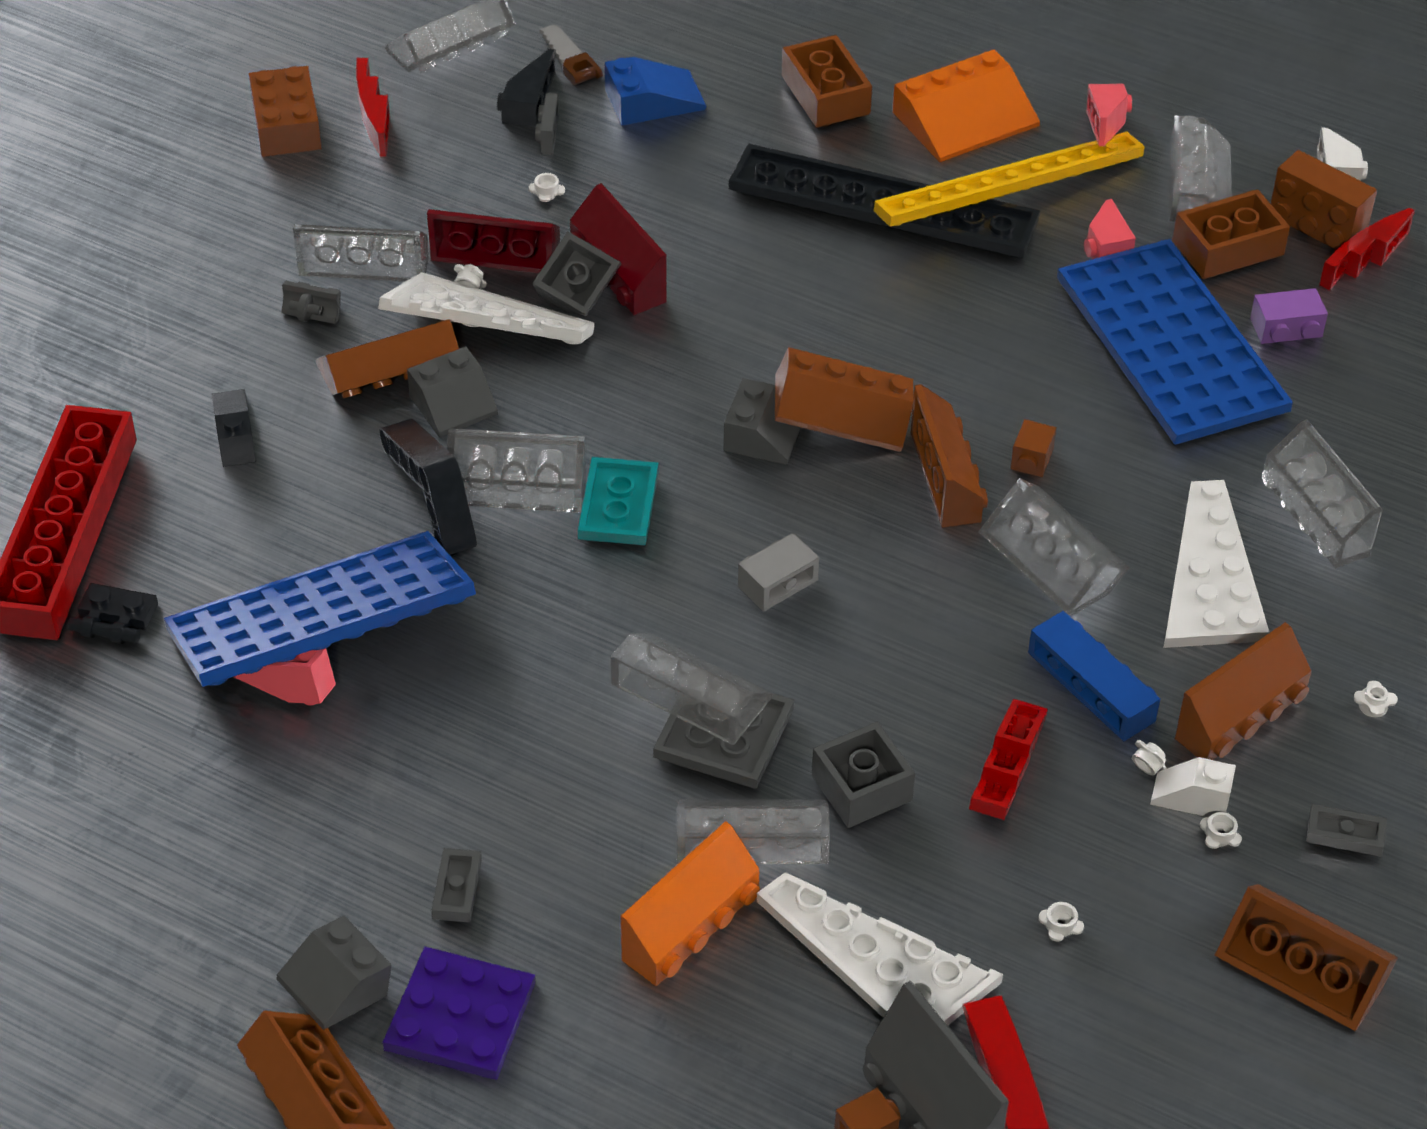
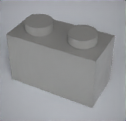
(778, 571)

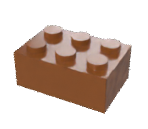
(826, 80)
(285, 111)
(1321, 199)
(1230, 233)

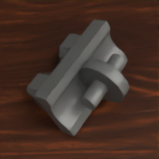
(311, 302)

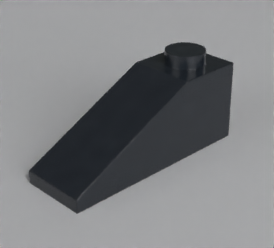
(527, 91)
(233, 428)

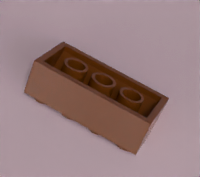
(385, 358)
(843, 399)
(946, 460)
(1243, 695)
(1305, 956)
(308, 1074)

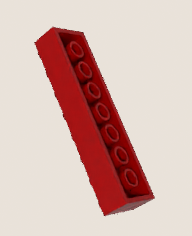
(62, 519)

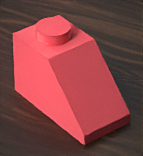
(1108, 233)

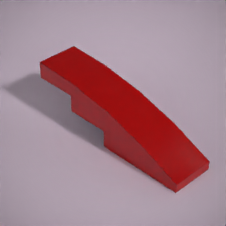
(373, 107)
(1369, 245)
(1008, 759)
(1005, 1062)

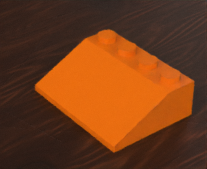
(964, 105)

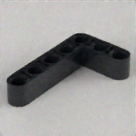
(440, 478)

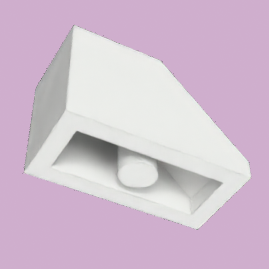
(1341, 154)
(1194, 787)

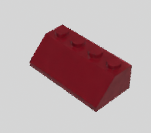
(607, 225)
(491, 241)

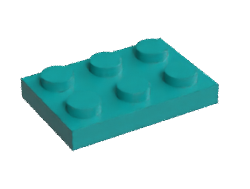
(618, 501)

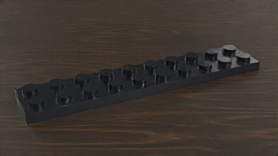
(853, 191)

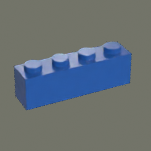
(1094, 675)

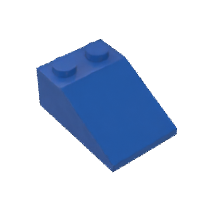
(650, 90)

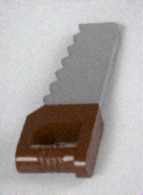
(576, 65)

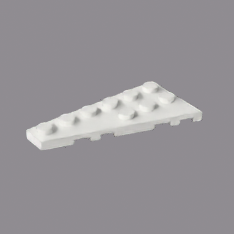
(473, 307)
(1213, 581)
(873, 953)

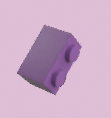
(1288, 316)

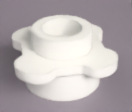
(546, 187)
(470, 276)
(1375, 699)
(1149, 758)
(1219, 823)
(1061, 912)

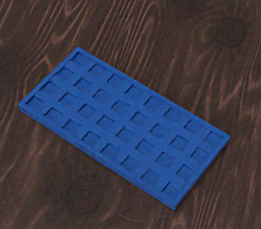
(1174, 341)
(317, 608)

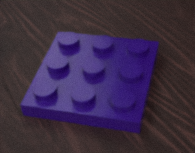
(459, 1013)

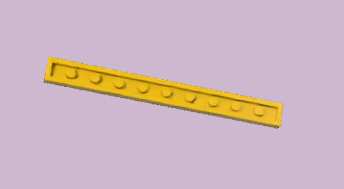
(1006, 179)

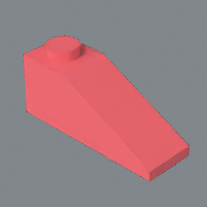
(1107, 109)
(301, 680)

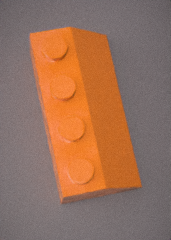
(689, 905)

